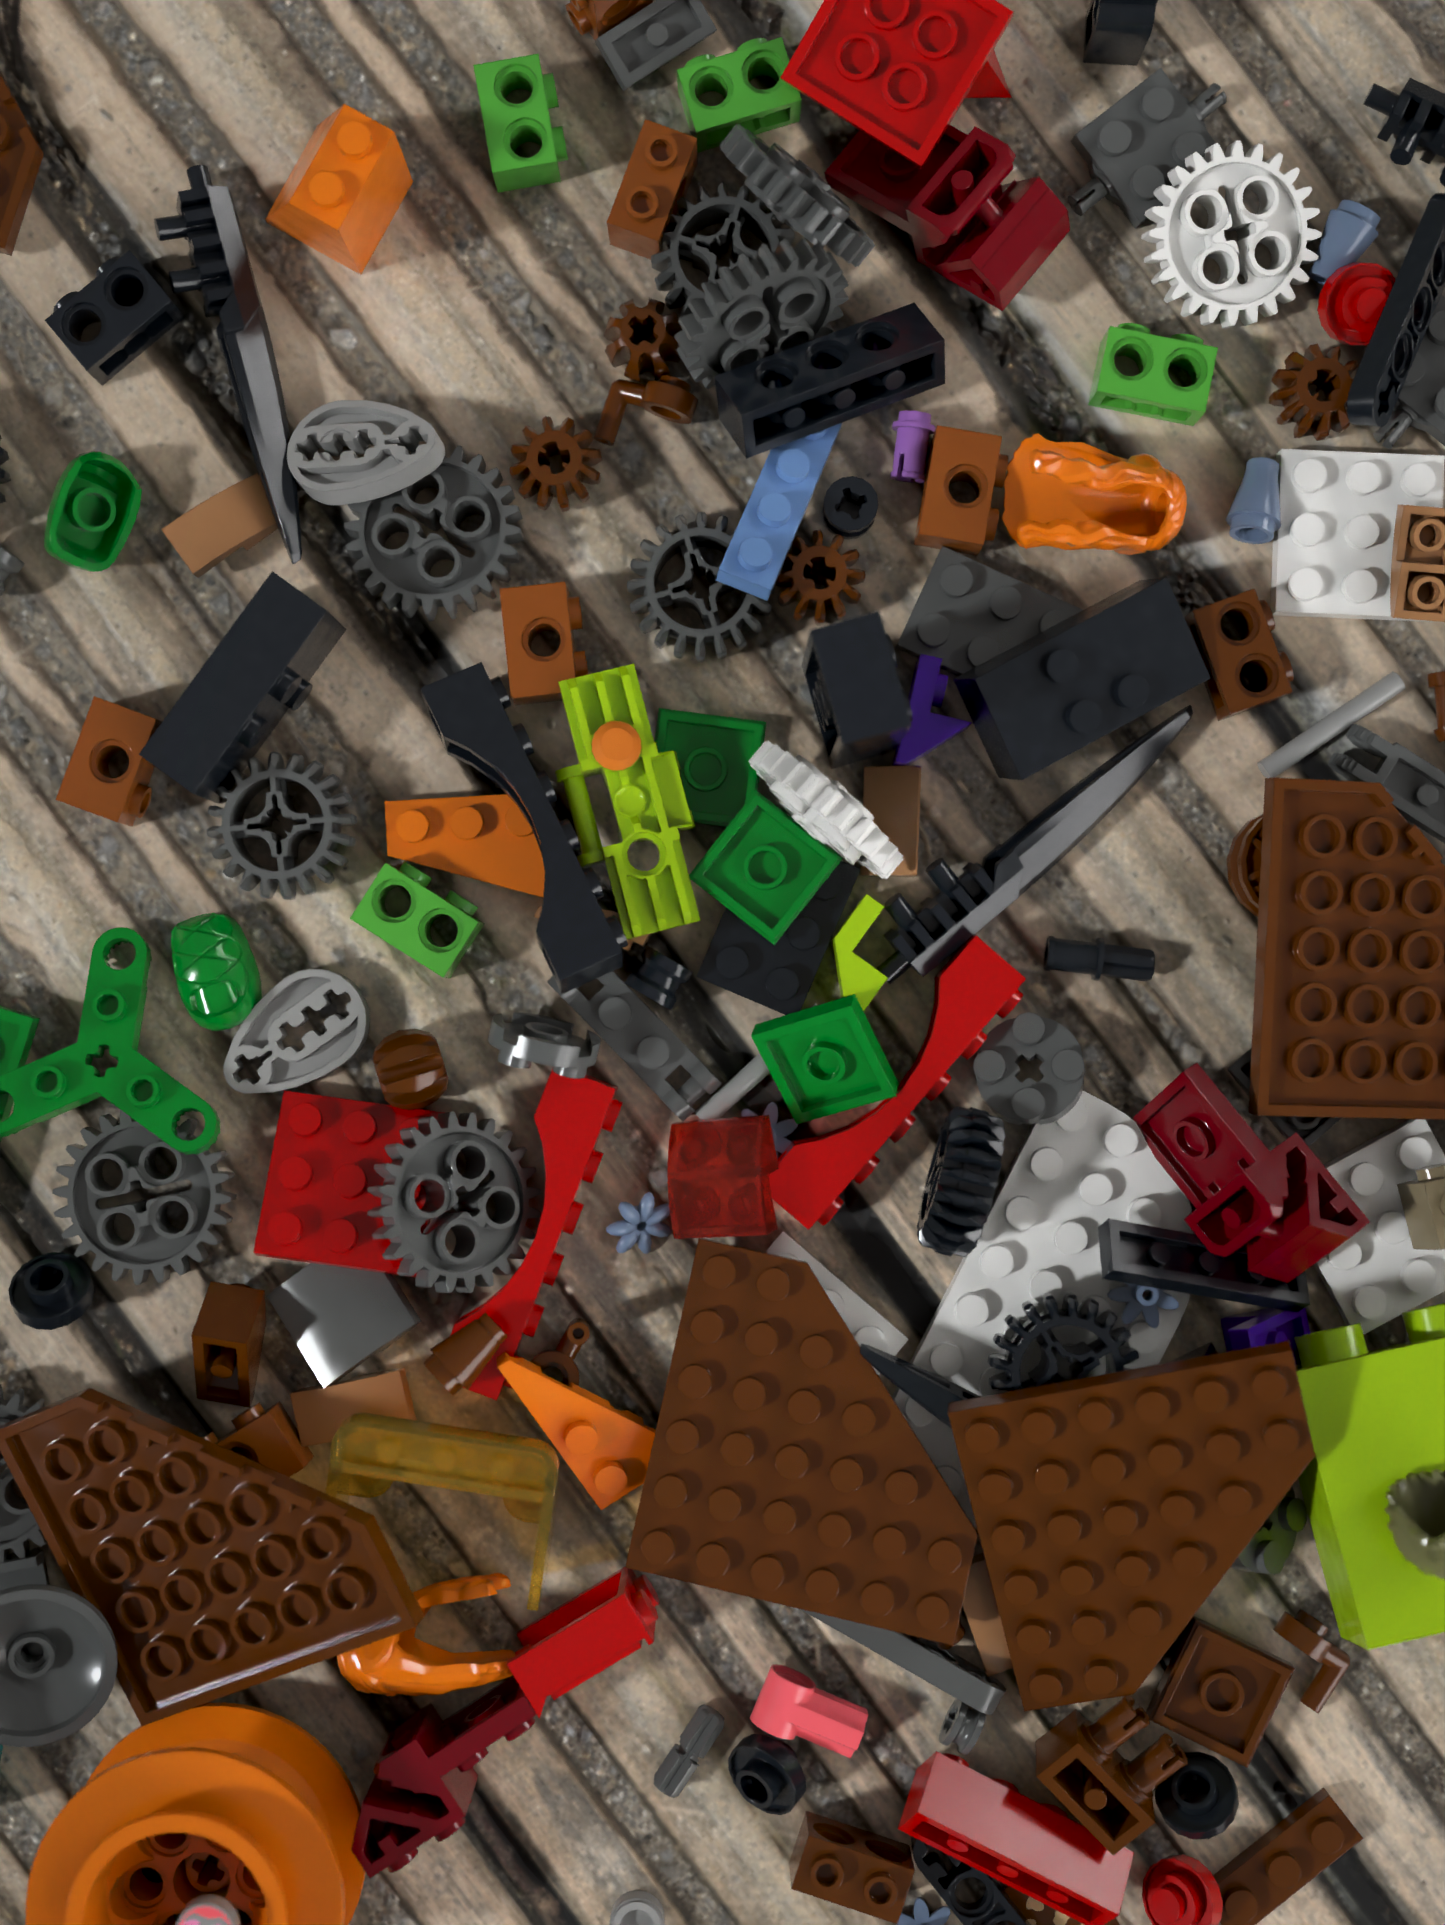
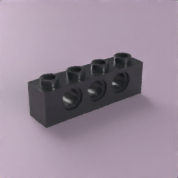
(830, 379)

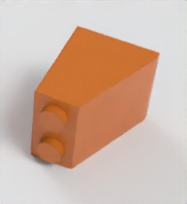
(344, 188)

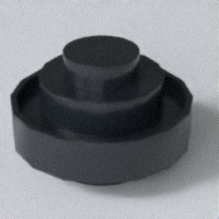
(51, 1290)
(767, 1774)
(1198, 1798)

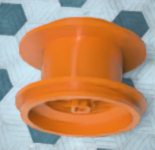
(194, 1788)

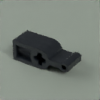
(1117, 31)

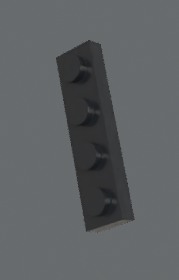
(1184, 1265)

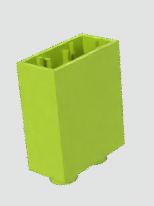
(1369, 1425)

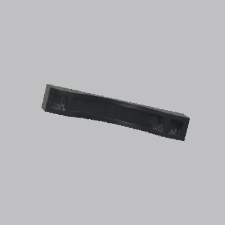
(477, 731)

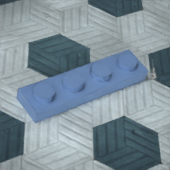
(775, 513)

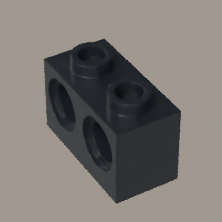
(124, 329)

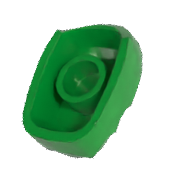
(92, 512)
(215, 970)

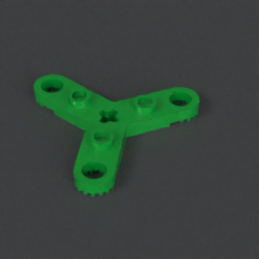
(113, 1022)

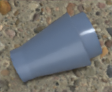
(1344, 238)
(1256, 505)

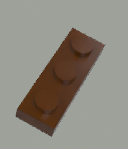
(1284, 1860)

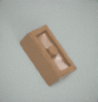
(894, 801)

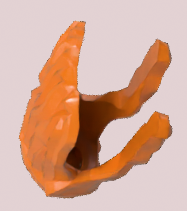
(1090, 499)
(418, 1668)

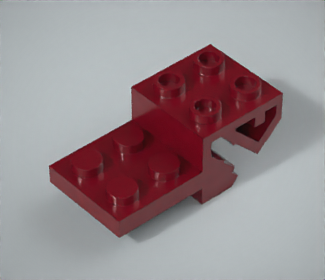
(957, 210)
(1241, 1191)
(429, 1775)

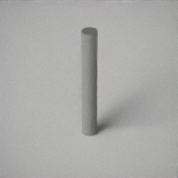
(1331, 725)
(734, 1089)

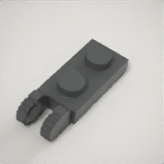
(1409, 779)

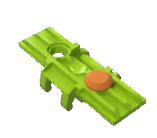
(646, 795)

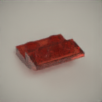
(721, 1177)

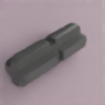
(683, 1758)

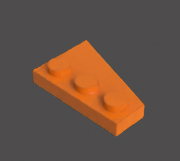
(469, 838)

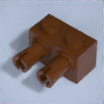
(1099, 1785)

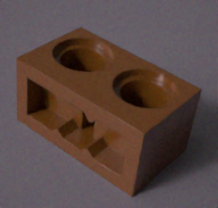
(1227, 657)
(851, 1867)

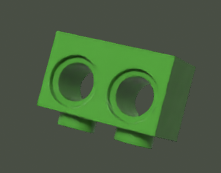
(743, 103)
(513, 124)
(1152, 391)
(413, 930)

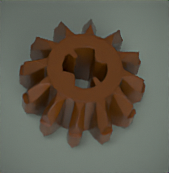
(1300, 404)
(572, 450)
(832, 566)

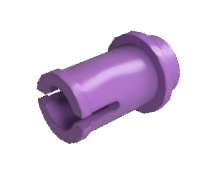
(911, 446)

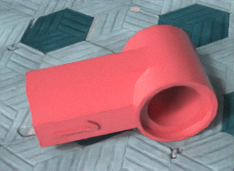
(794, 1707)

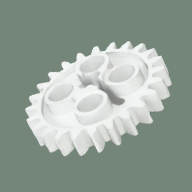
(1277, 225)
(826, 809)

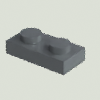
(653, 38)

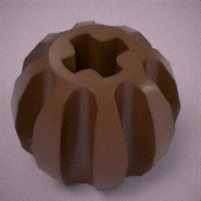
(644, 355)
(410, 1069)

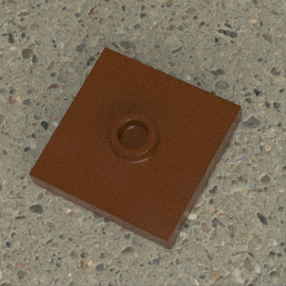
(1219, 1691)

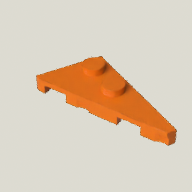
(598, 1442)

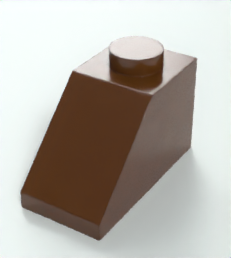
(229, 1343)

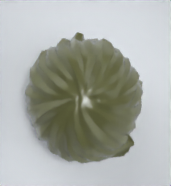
(1419, 1519)

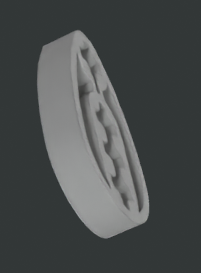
(356, 425)
(287, 1003)

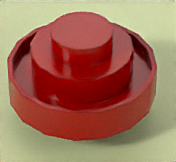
(1354, 301)
(1181, 1893)

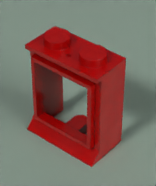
(584, 1636)

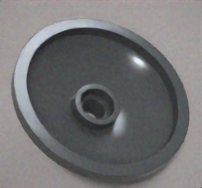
(68, 1683)

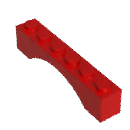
(965, 999)
(569, 1127)

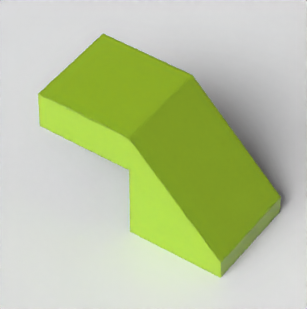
(854, 973)

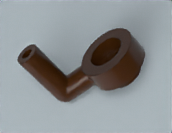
(664, 398)
(566, 1351)
(1308, 1636)

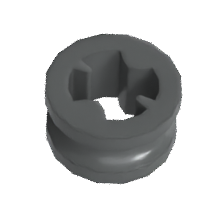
(962, 1727)

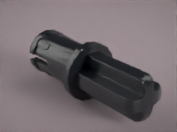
(1098, 959)

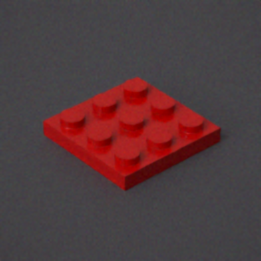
(896, 65)
(321, 1181)

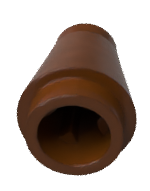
(464, 1354)

